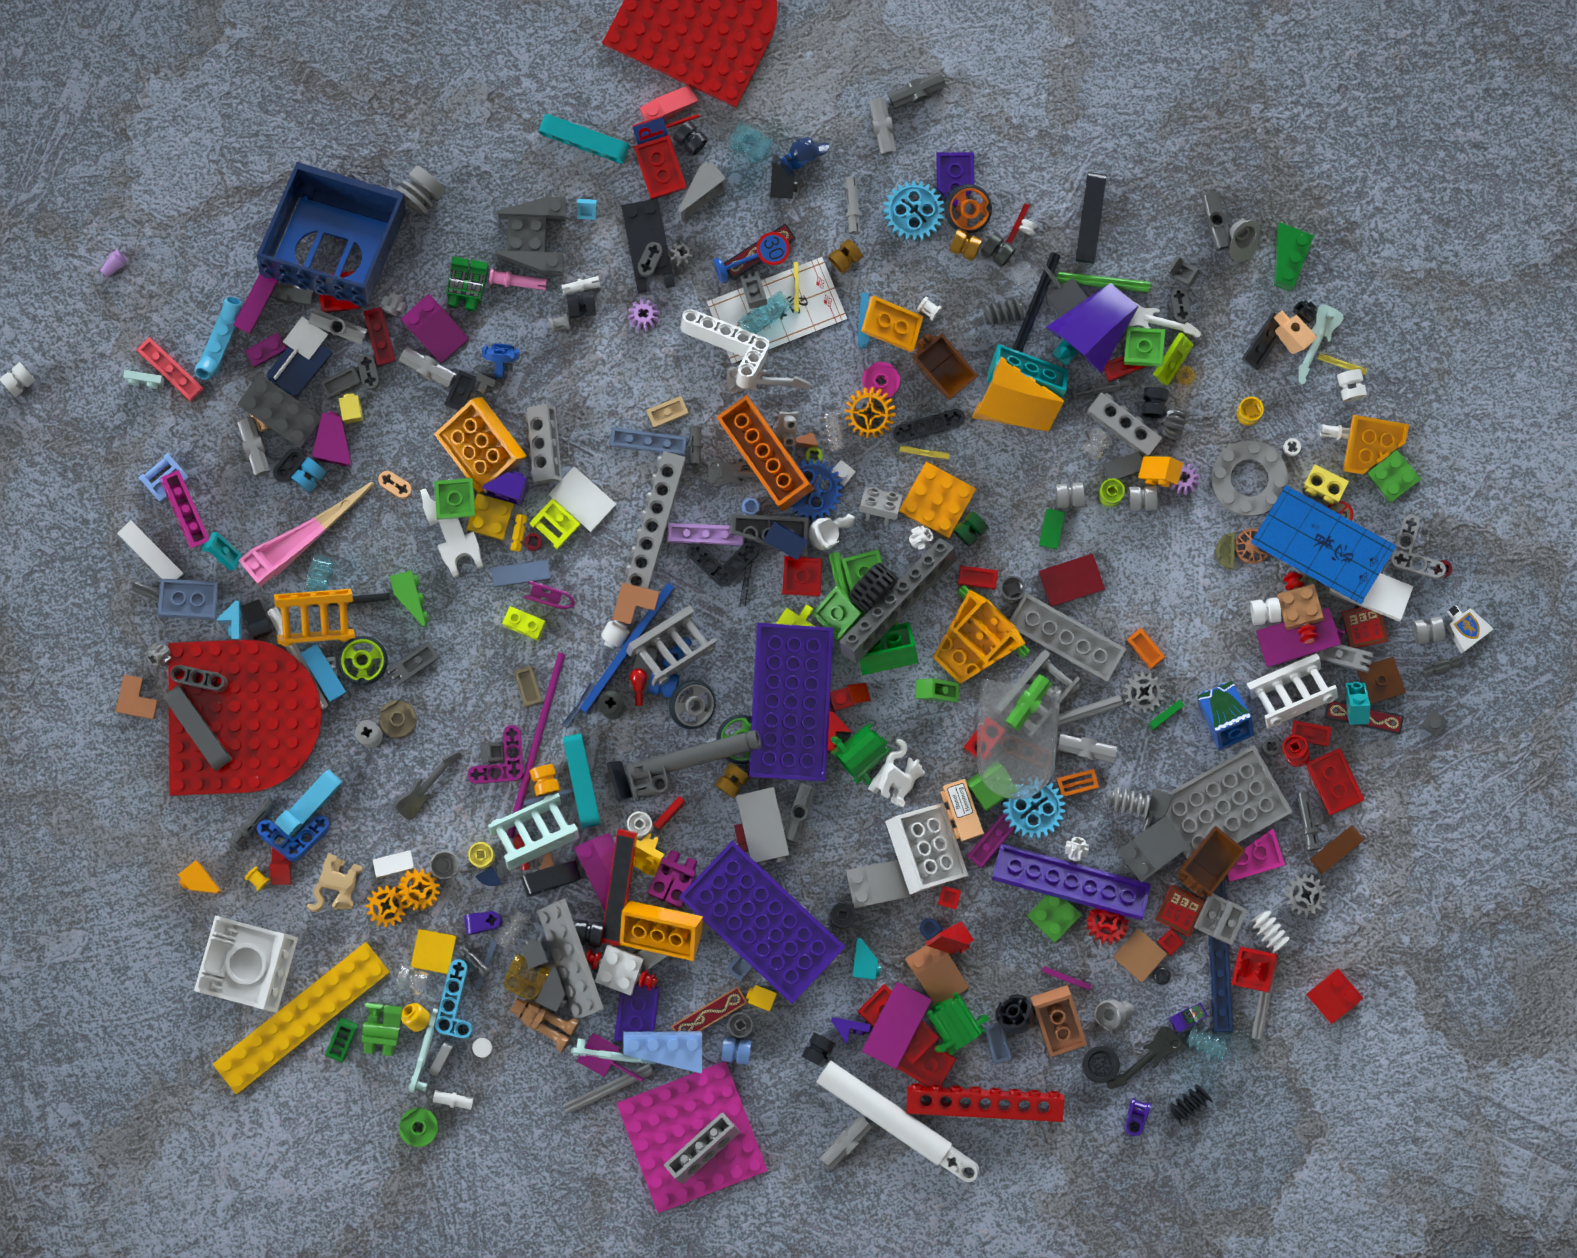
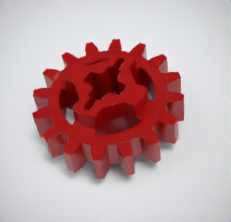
(1107, 931)

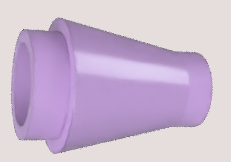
(114, 263)

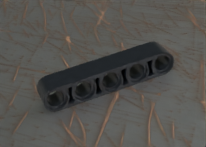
(1091, 218)

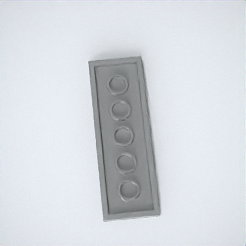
(1067, 637)
(570, 959)

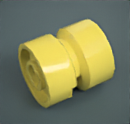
(481, 855)

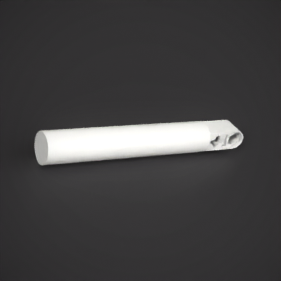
(895, 1121)

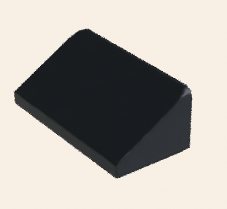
(619, 780)

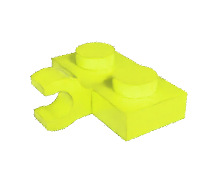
(790, 618)

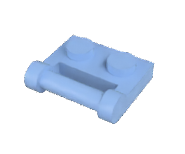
(156, 487)

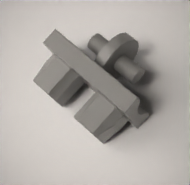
(787, 427)

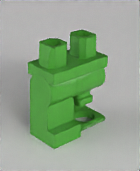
(382, 1033)

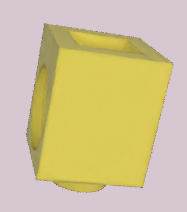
(350, 408)

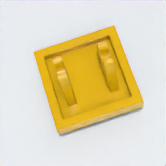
(646, 856)

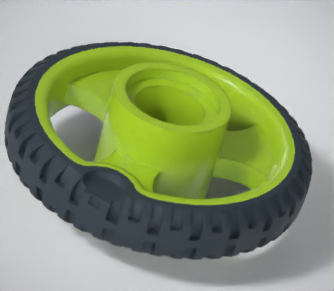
(362, 677)

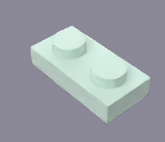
(151, 380)

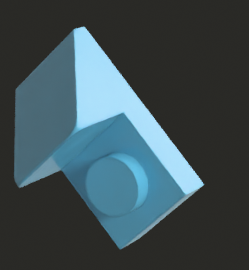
(234, 616)

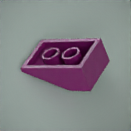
(434, 328)

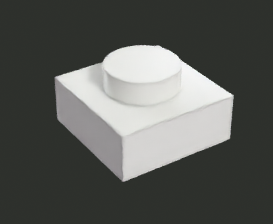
(845, 472)

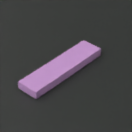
(702, 534)

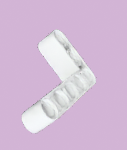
(731, 338)

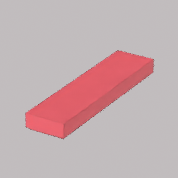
(170, 369)

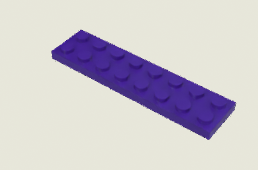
(1071, 882)

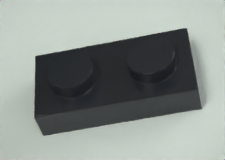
(460, 390)

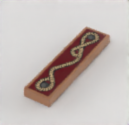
(712, 1012)

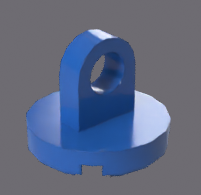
(500, 354)

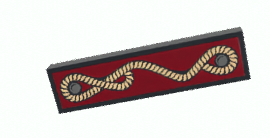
(741, 269)
(1378, 719)

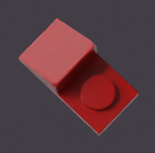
(850, 696)
(835, 726)
(280, 869)

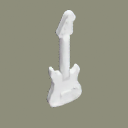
(1145, 315)

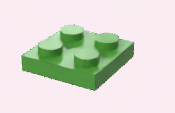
(1144, 347)
(1393, 476)
(454, 498)
(838, 612)
(1054, 916)

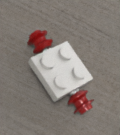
(620, 970)

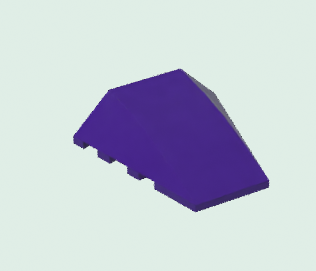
(1096, 325)

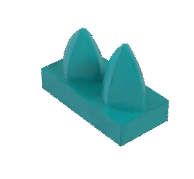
(1064, 353)
(222, 550)

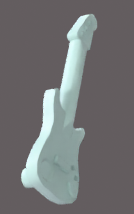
(1326, 321)
(605, 1054)
(415, 1080)

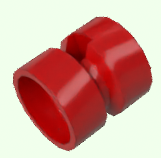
(1296, 750)

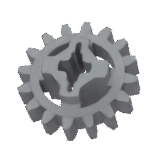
(1150, 698)
(1312, 891)

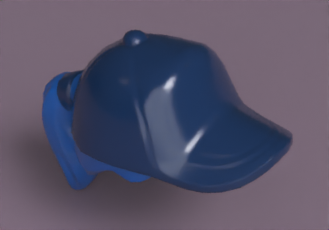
(804, 151)

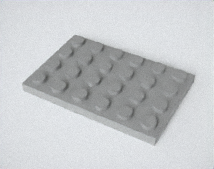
(1233, 796)

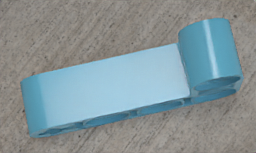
(309, 804)
(456, 998)

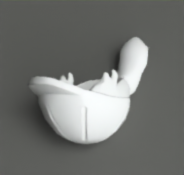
(825, 532)

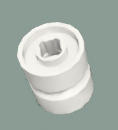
(17, 379)
(1350, 379)
(1265, 611)
(640, 823)

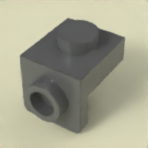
(1183, 272)

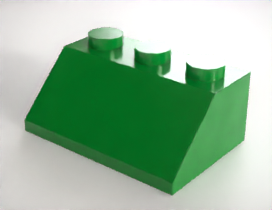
(891, 651)

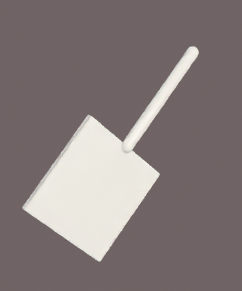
(303, 339)

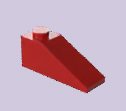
(952, 939)

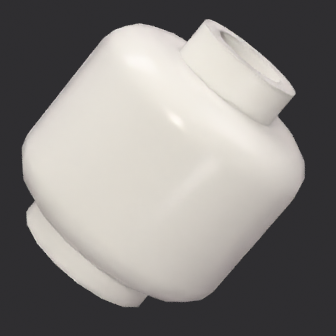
(615, 634)

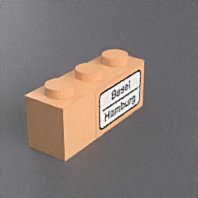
(961, 810)

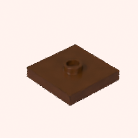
(1382, 680)

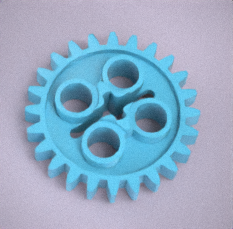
(926, 200)
(1045, 821)

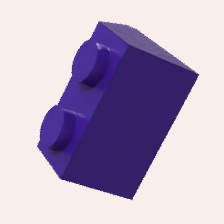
(508, 488)

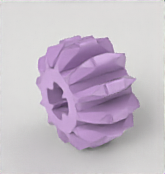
(642, 321)
(1191, 481)

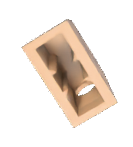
(1293, 332)

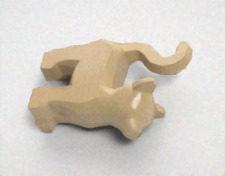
(334, 880)

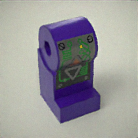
(1187, 1017)

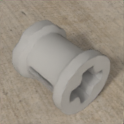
(559, 323)

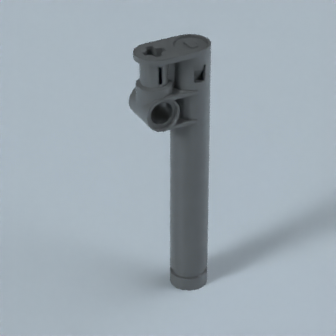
(647, 773)

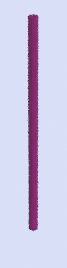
(537, 738)

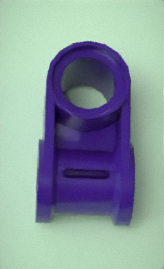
(478, 922)
(1137, 1115)

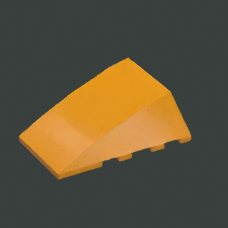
(1017, 400)
(976, 638)

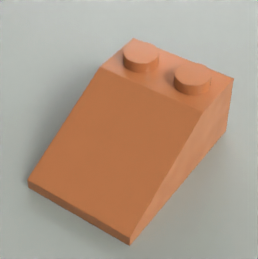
(936, 973)
(1059, 1021)

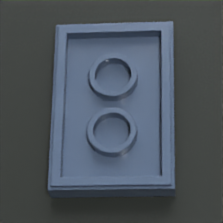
(188, 599)

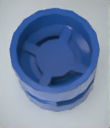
(665, 689)

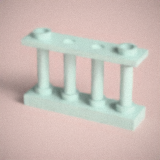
(533, 849)

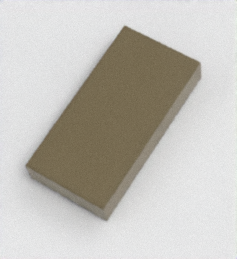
(528, 686)

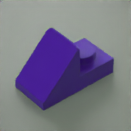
(843, 1027)

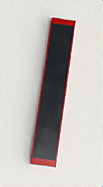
(619, 885)

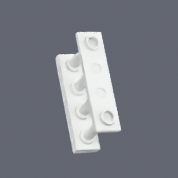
(1286, 675)

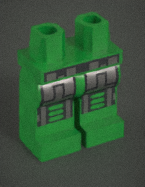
(466, 287)

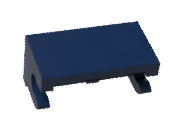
(785, 540)

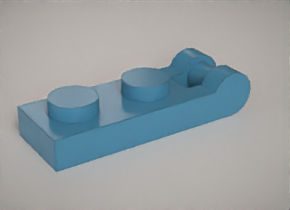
(863, 339)

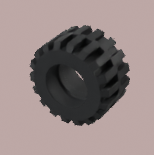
(872, 587)

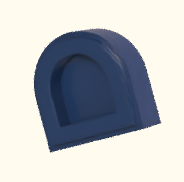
(930, 928)

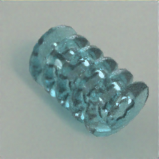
(1206, 1044)

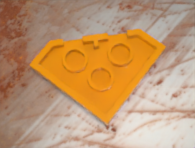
(1372, 442)

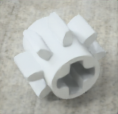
(921, 537)
(1076, 849)

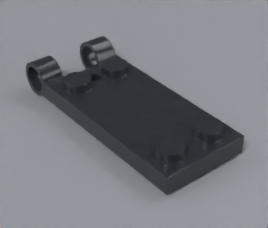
(644, 226)

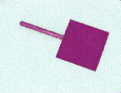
(601, 1065)

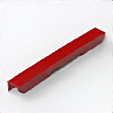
(1018, 222)

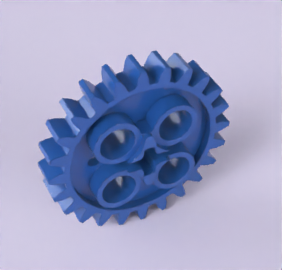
(828, 497)

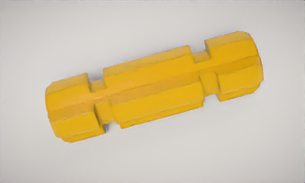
(518, 533)

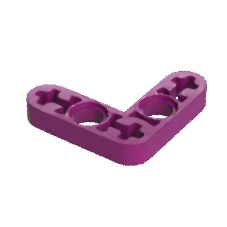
(504, 768)

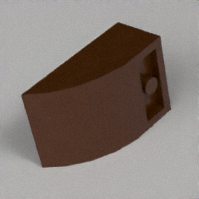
(943, 365)
(1210, 862)

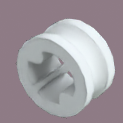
(1028, 227)
(1286, 447)

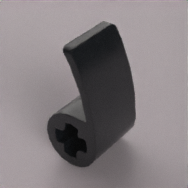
(257, 619)

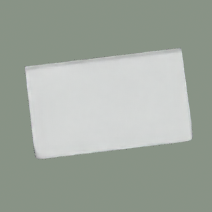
(393, 864)

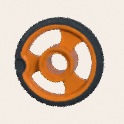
(984, 207)

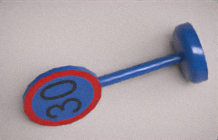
(771, 249)

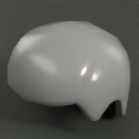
(444, 864)

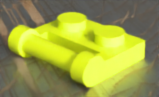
(559, 519)

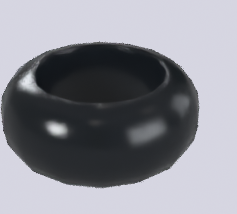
(1155, 977)

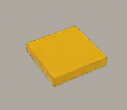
(433, 951)

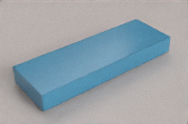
(323, 673)

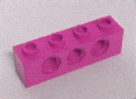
(184, 509)

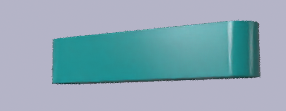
(584, 138)
(581, 780)

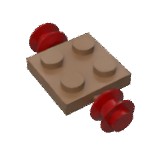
(1300, 607)

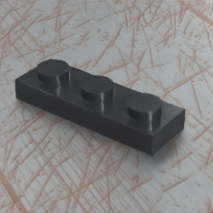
(1262, 344)

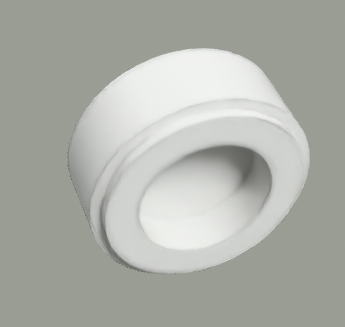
(482, 1047)

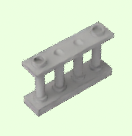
(669, 628)
(1043, 662)

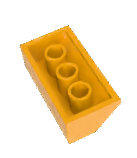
(660, 930)

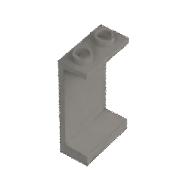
(763, 826)

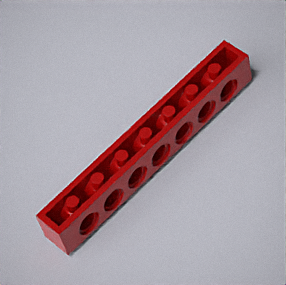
(935, 1106)

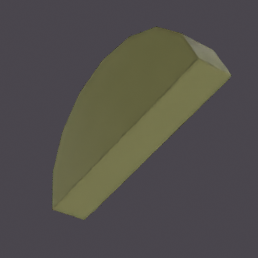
(1226, 551)

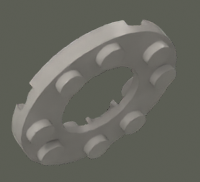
(1233, 500)

